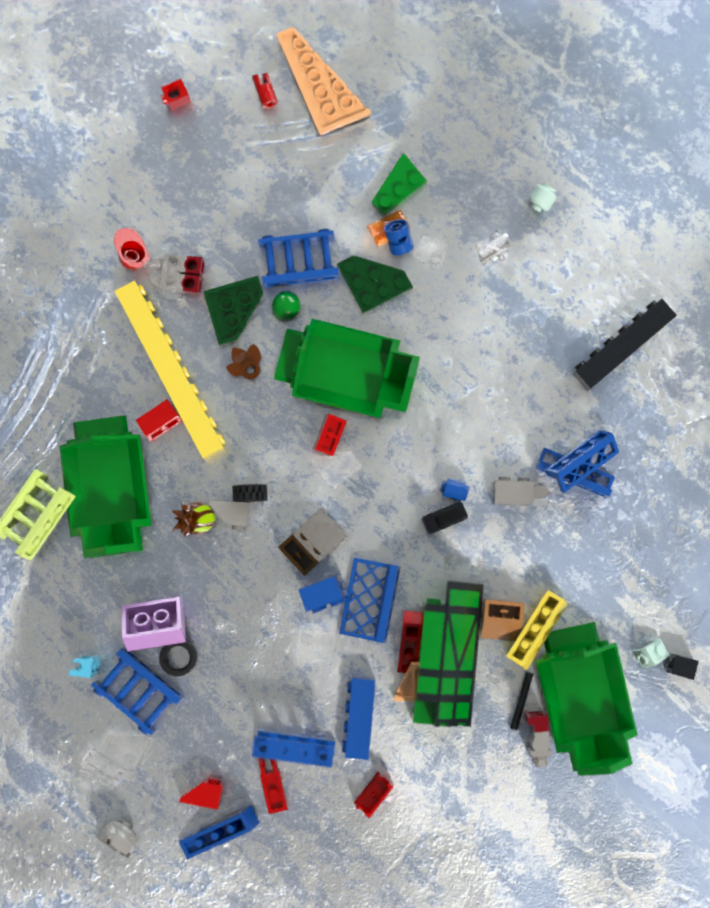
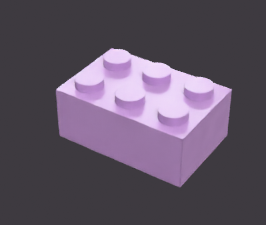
(153, 624)

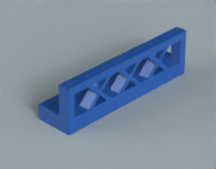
(583, 454)
(585, 484)

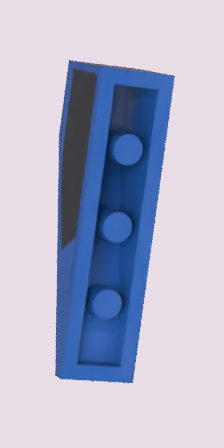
(220, 832)

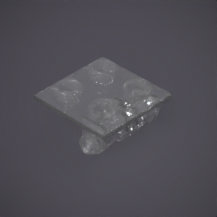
(464, 551)

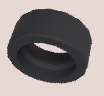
(178, 672)

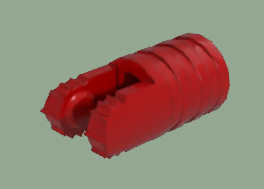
(265, 91)

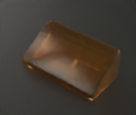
(377, 228)

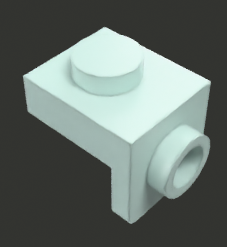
(651, 654)

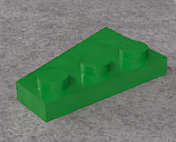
(398, 186)

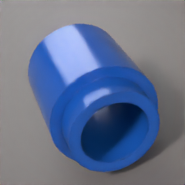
(454, 489)

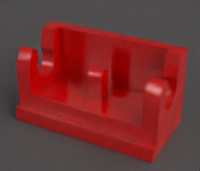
(158, 420)
(329, 435)
(373, 794)

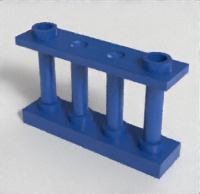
(309, 274)
(155, 683)
(293, 748)

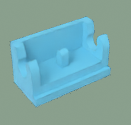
(88, 666)

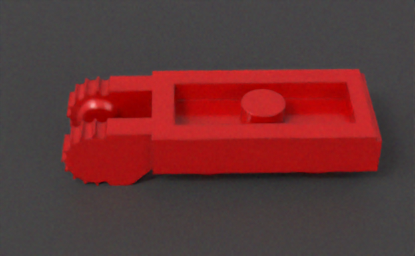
(273, 787)

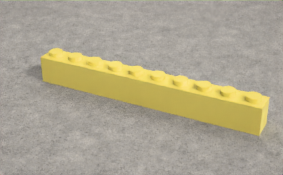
(169, 369)

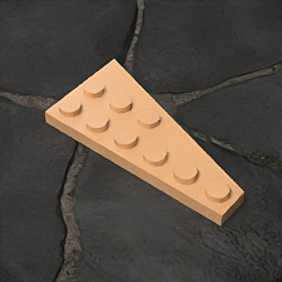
(322, 89)

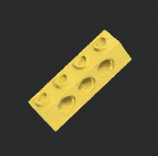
(537, 630)

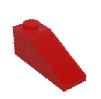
(410, 639)

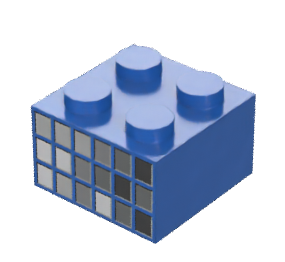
(318, 595)

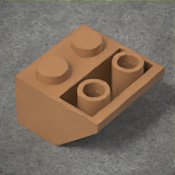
(501, 619)

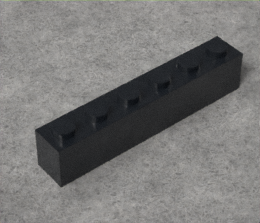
(625, 344)

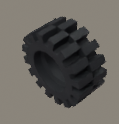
(249, 493)

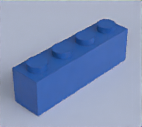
(360, 718)

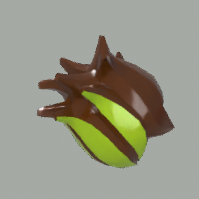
(194, 518)

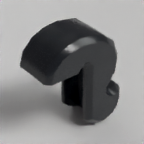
(444, 517)

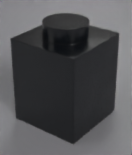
(681, 666)

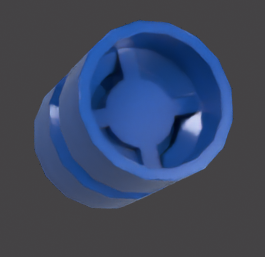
(398, 237)

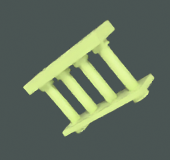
(45, 523)

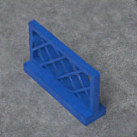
(386, 604)

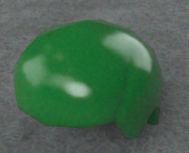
(286, 306)

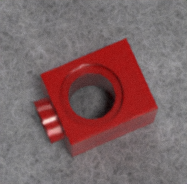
(175, 87)

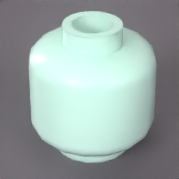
(542, 197)

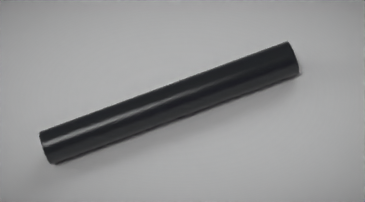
(521, 700)

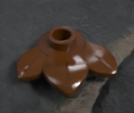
(244, 360)

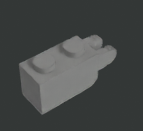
(516, 492)

